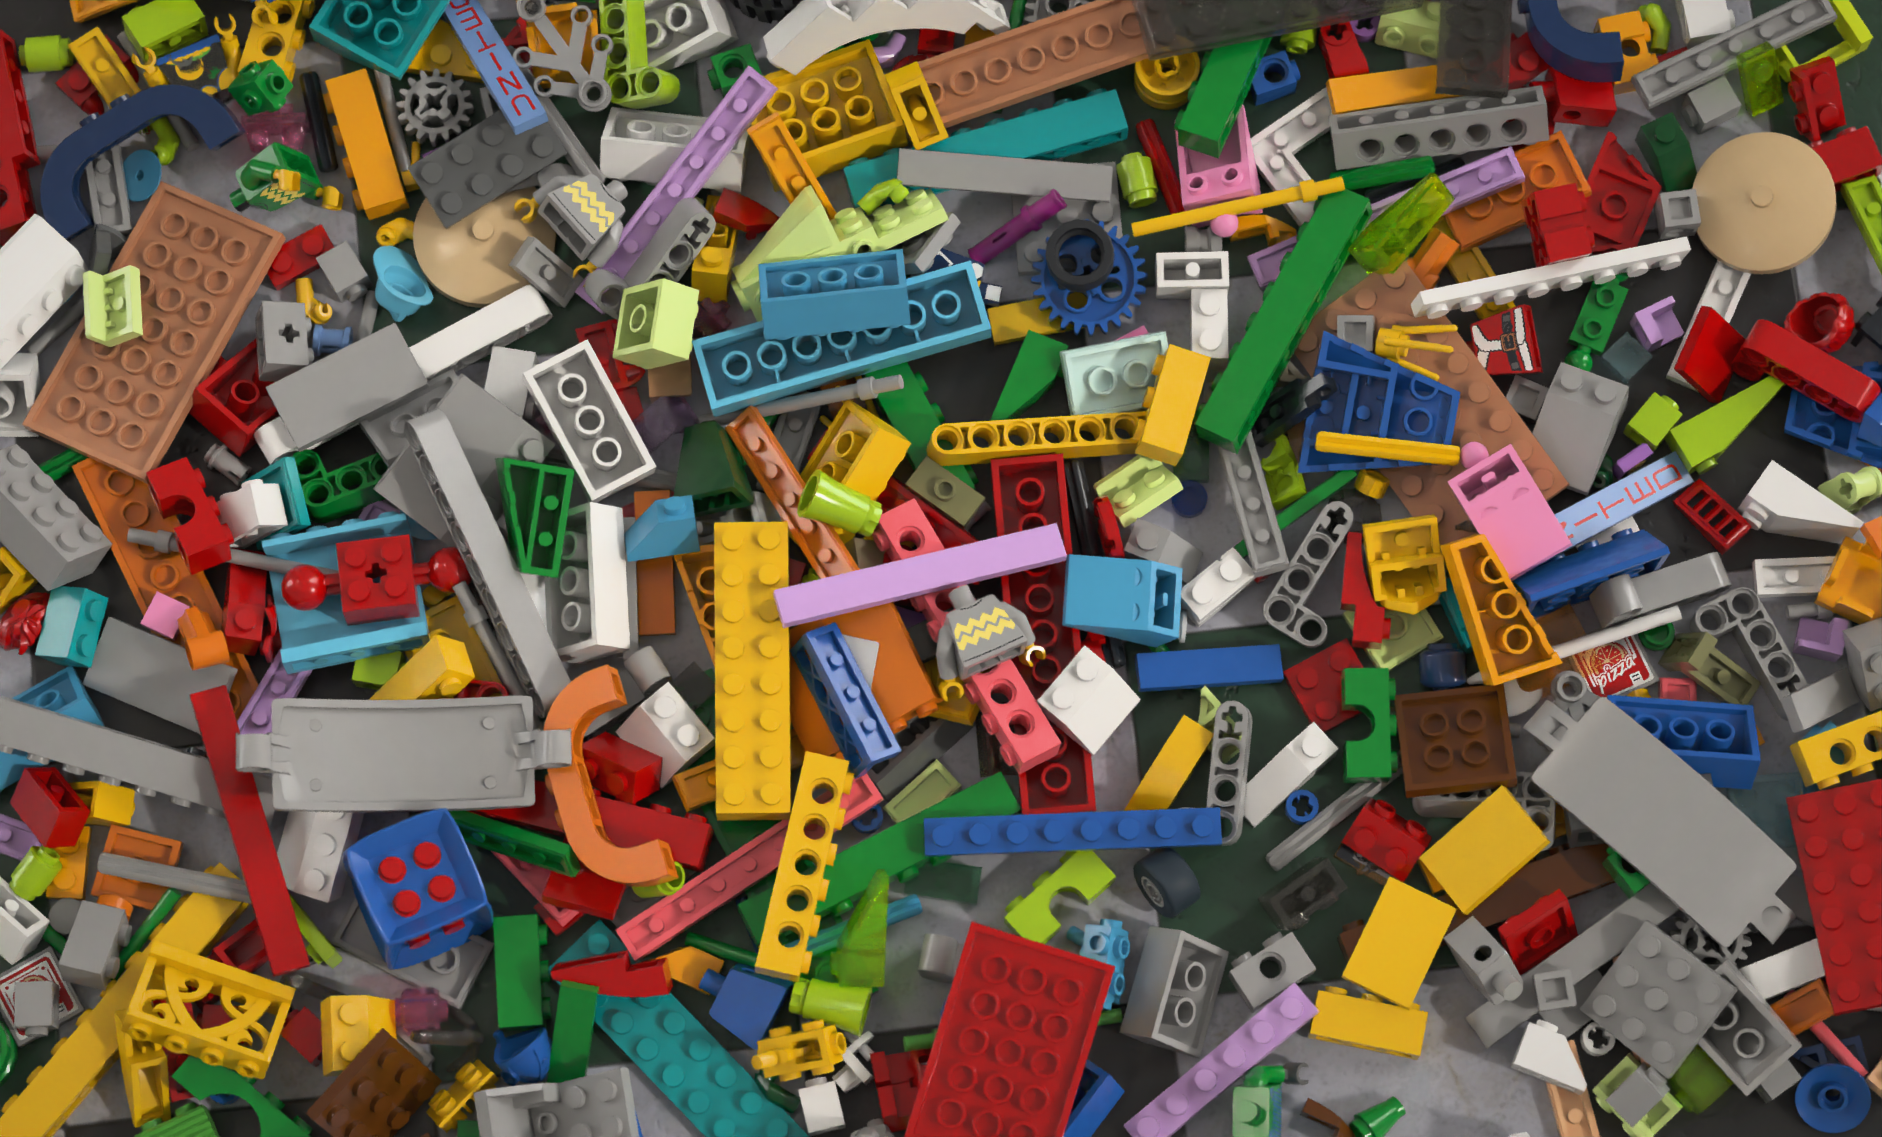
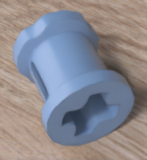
(330, 340)

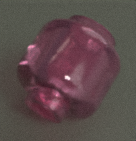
(420, 1009)

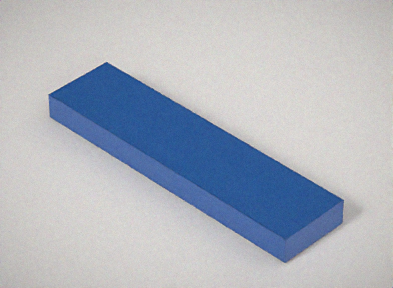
(1208, 668)

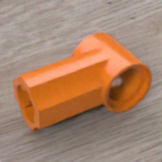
(1432, 257)
(202, 642)

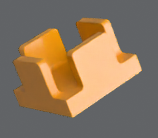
(560, 18)
(1853, 583)

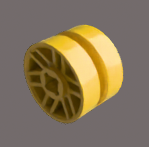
(1168, 89)

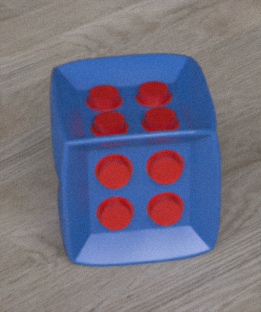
(418, 888)

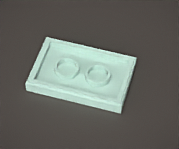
(1111, 374)

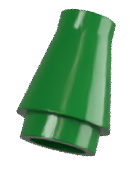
(1377, 1119)

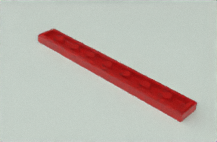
(249, 833)

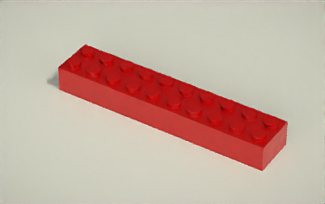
(1027, 496)

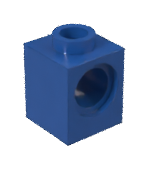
(1265, 91)

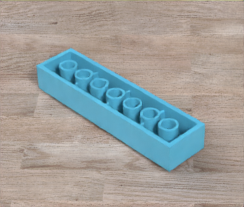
(748, 370)

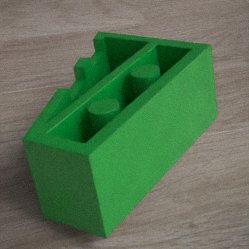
(535, 513)

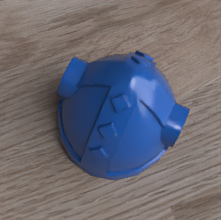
(523, 1056)

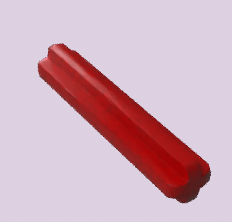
(1161, 164)

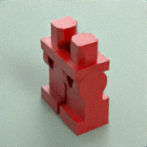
(893, 1079)

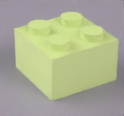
(656, 324)

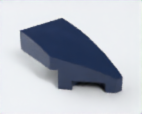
(1820, 1055)

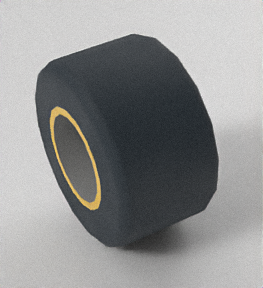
(1166, 881)

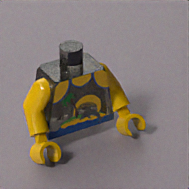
(205, 65)

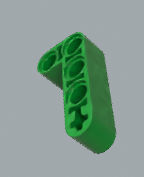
(335, 485)

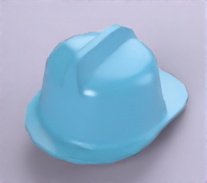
(400, 282)

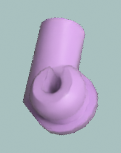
(889, 52)

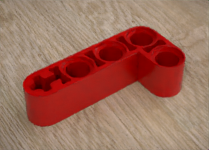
(1805, 369)

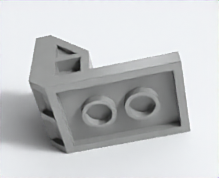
(573, 1108)

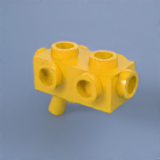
(791, 1052)

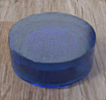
(1191, 500)

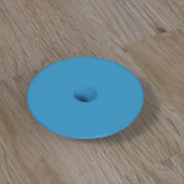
(142, 174)

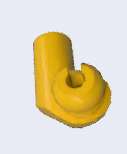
(395, 232)
(316, 310)

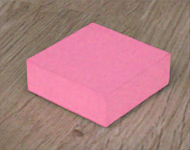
(163, 616)

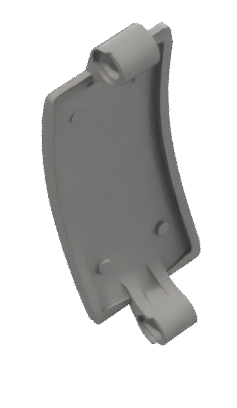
(402, 754)
(1663, 820)

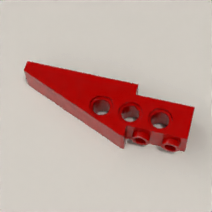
(17, 144)

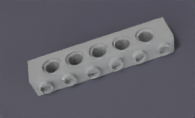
(1423, 118)

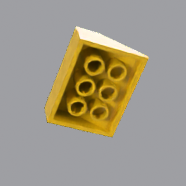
(837, 109)

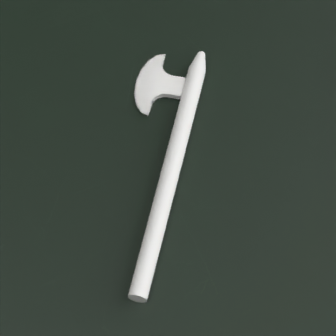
(1522, 701)

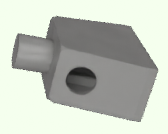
(1494, 977)

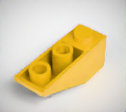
(714, 262)

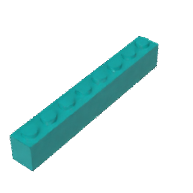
(1035, 134)

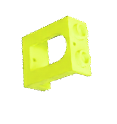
(1851, 28)

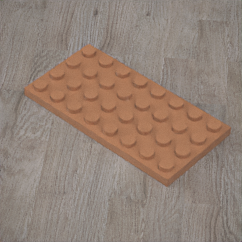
(195, 285)
(1482, 410)

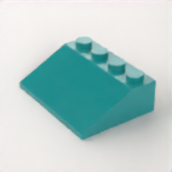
(377, 32)

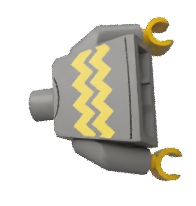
(582, 214)
(981, 637)

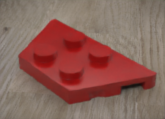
(1619, 199)

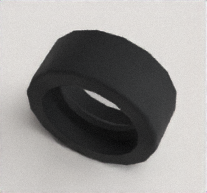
(1071, 229)

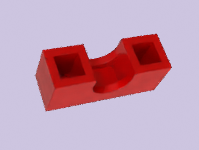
(180, 490)

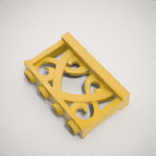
(215, 1044)

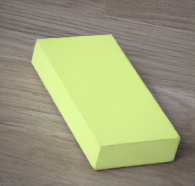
(923, 792)

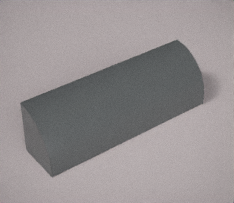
(920, 745)

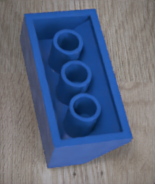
(1703, 734)

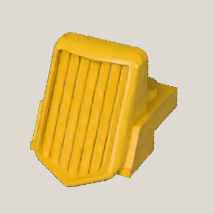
(1405, 563)

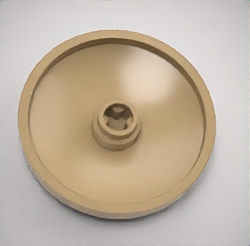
(1764, 203)
(474, 255)

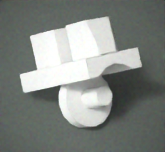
(854, 1072)

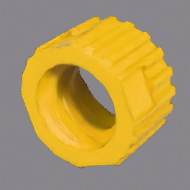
(1371, 483)

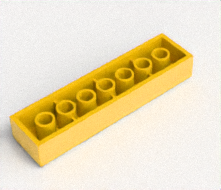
(751, 672)

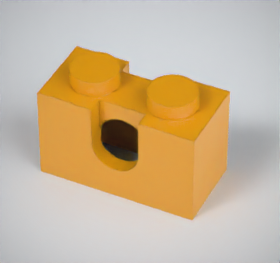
(1633, 34)

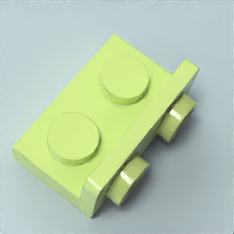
(1137, 488)

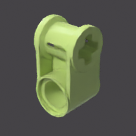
(1854, 490)

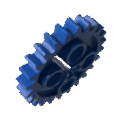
(1099, 308)

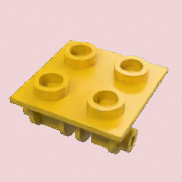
(446, 1104)

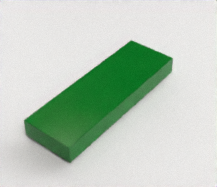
(572, 1031)

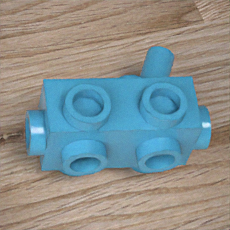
(1108, 945)

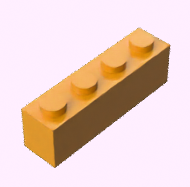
(366, 144)

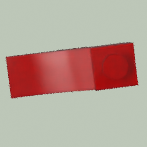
(1369, 619)

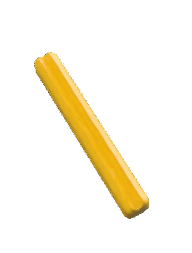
(1387, 448)

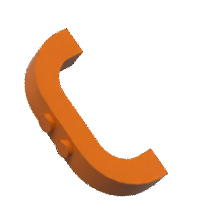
(577, 810)

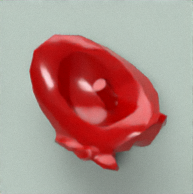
(23, 622)

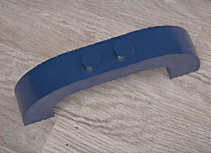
(1569, 50)
(98, 134)

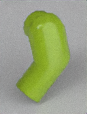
(1660, 25)
(167, 142)

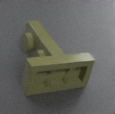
(1708, 667)

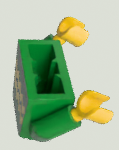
(278, 178)

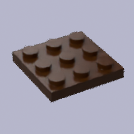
(1455, 740)
(375, 1091)

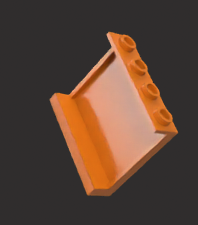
(897, 684)

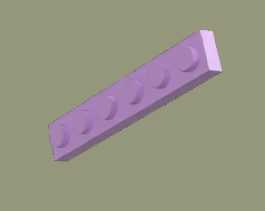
(1224, 1065)

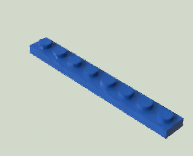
(1072, 832)

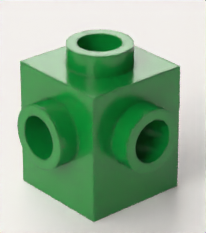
(260, 87)

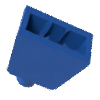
(746, 1001)

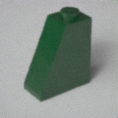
(711, 470)

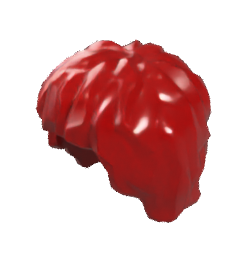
(1822, 321)

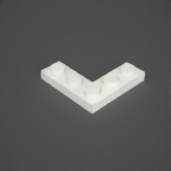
(1279, 142)

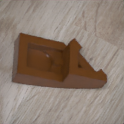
(1322, 1115)

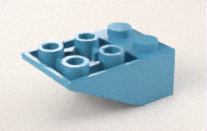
(1123, 598)

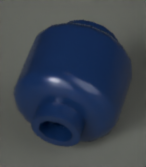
(1443, 666)

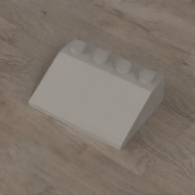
(484, 432)

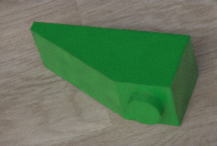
(1031, 376)

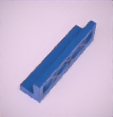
(846, 698)

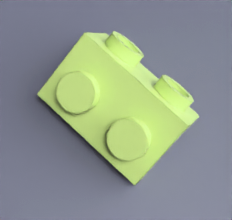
(1411, 30)
(112, 306)
(1654, 1119)

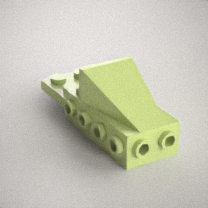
(808, 233)

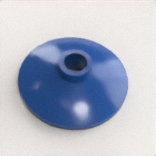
(1836, 1112)

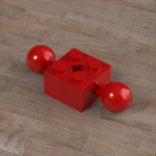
(362, 561)

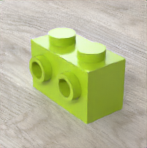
(164, 26)

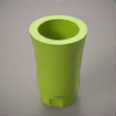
(838, 505)
(833, 1003)

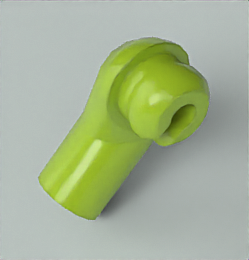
(880, 192)

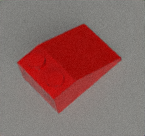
(234, 401)

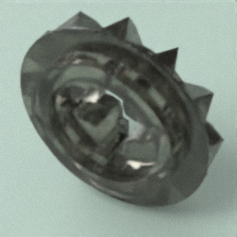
(1353, 498)

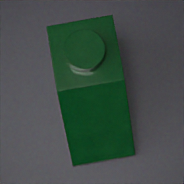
(1667, 153)

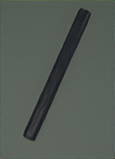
(1089, 540)

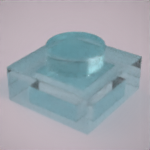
(1626, 357)

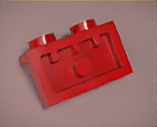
(1817, 98)

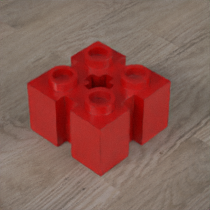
(1557, 225)

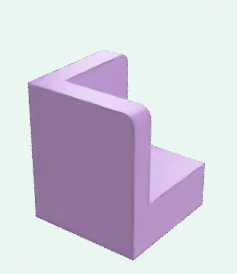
(1656, 325)
(1820, 638)

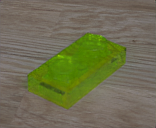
(1759, 79)

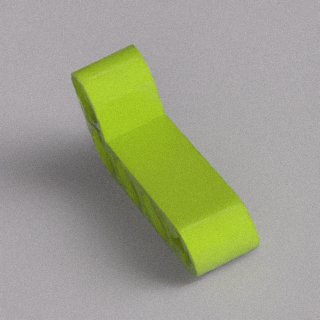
(634, 69)

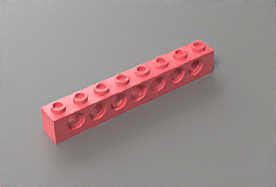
(1022, 751)

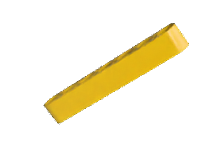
(1032, 433)

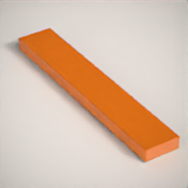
(784, 488)

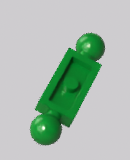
(1596, 321)

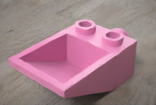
(1216, 181)
(1507, 508)

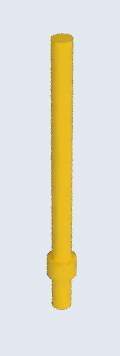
(1306, 191)

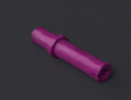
(1028, 220)

